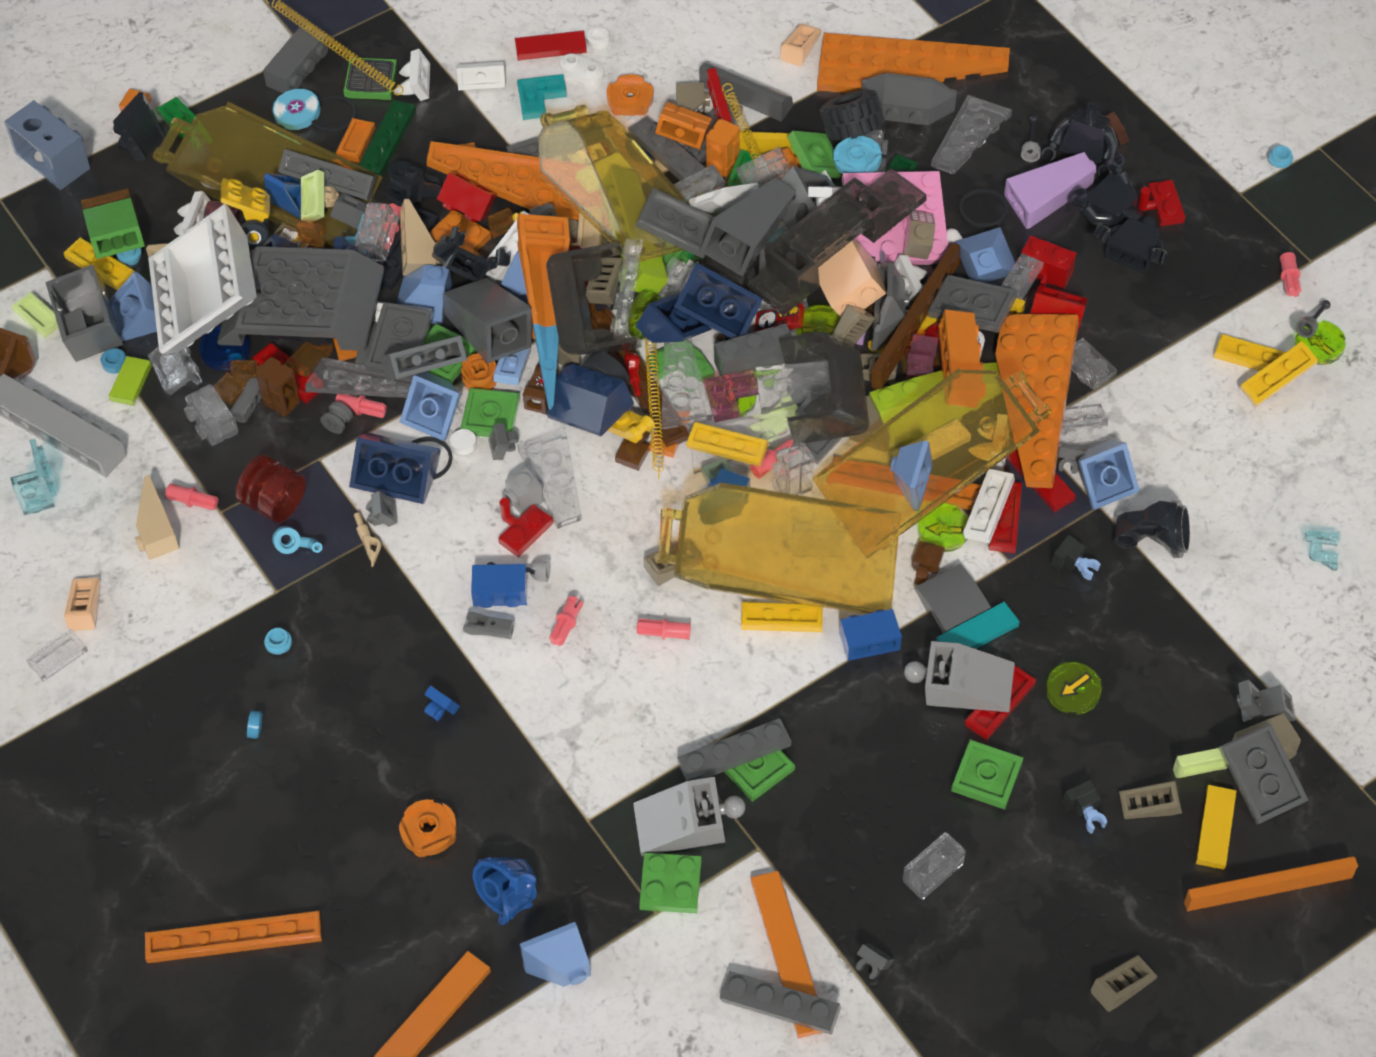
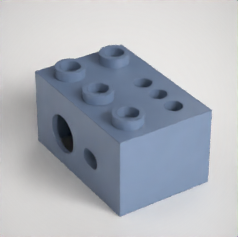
(61, 148)

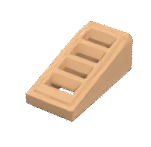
(797, 46)
(85, 602)

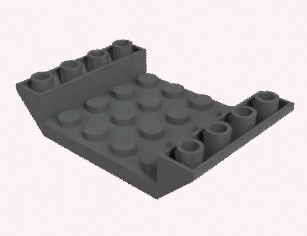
(308, 296)

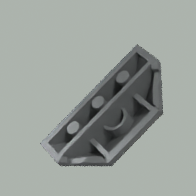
(912, 98)
(890, 308)

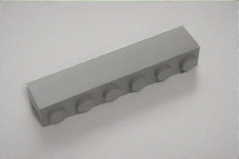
(59, 427)

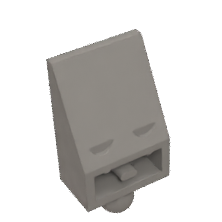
(973, 678)
(676, 820)

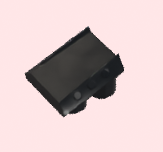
(138, 128)

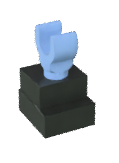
(1070, 556)
(1085, 802)

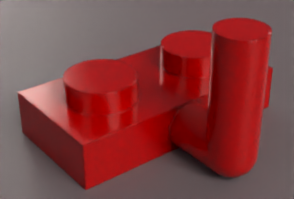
(1163, 201)
(522, 530)

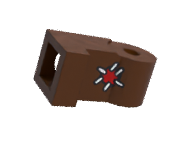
(536, 392)

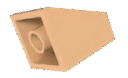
(851, 279)

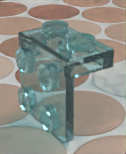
(35, 488)

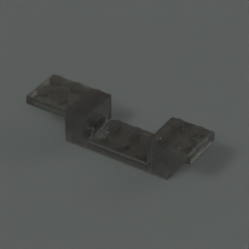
(850, 211)

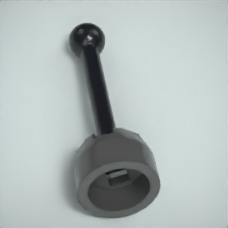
(1311, 321)

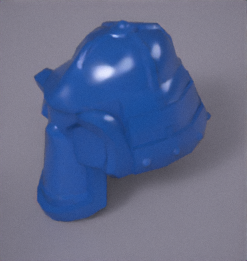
(505, 885)

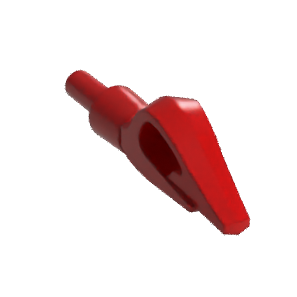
(632, 365)

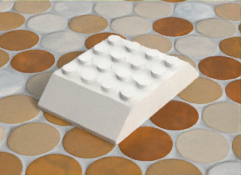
(200, 280)

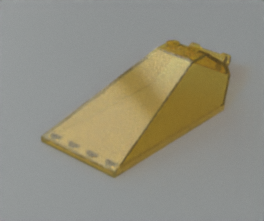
(245, 148)
(603, 174)
(970, 429)
(784, 547)

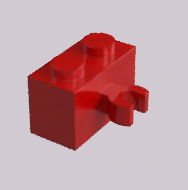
(466, 196)
(1057, 261)
(1058, 302)

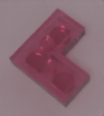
(724, 391)

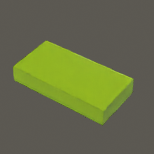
(130, 380)

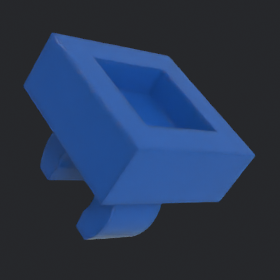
(439, 704)

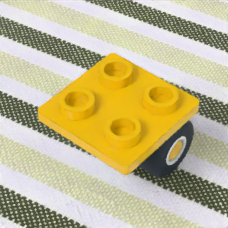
(255, 208)

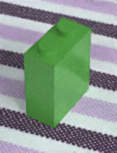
(113, 228)

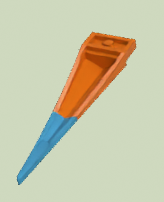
(537, 241)

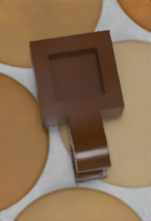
(633, 454)
(927, 560)

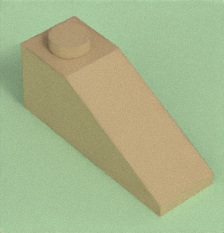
(415, 240)
(153, 525)

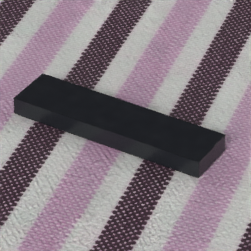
(393, 263)

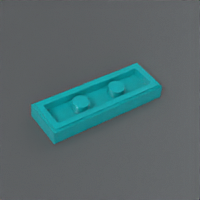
(982, 627)

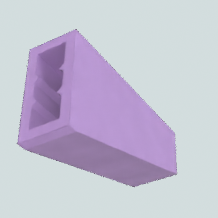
(1048, 187)

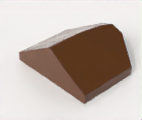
(15, 355)

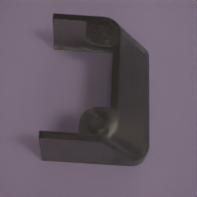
(567, 280)
(846, 408)

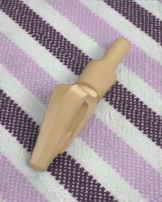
(366, 538)

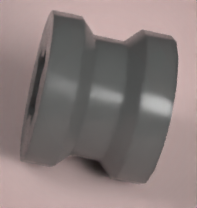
(336, 417)

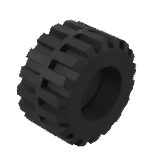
(852, 114)

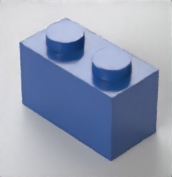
(499, 585)
(870, 634)

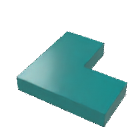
(536, 90)

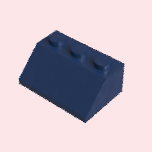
(717, 302)
(665, 324)
(588, 399)
(394, 467)

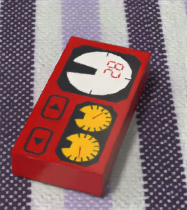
(773, 318)

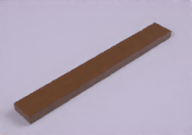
(914, 318)
(670, 436)

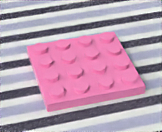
(894, 239)

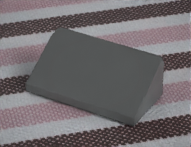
(348, 210)

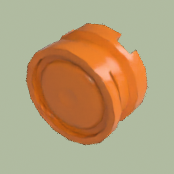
(478, 373)

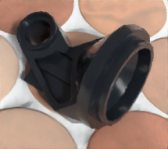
(1162, 522)

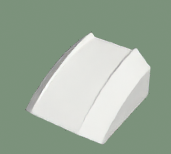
(721, 199)

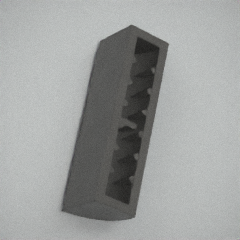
(749, 92)

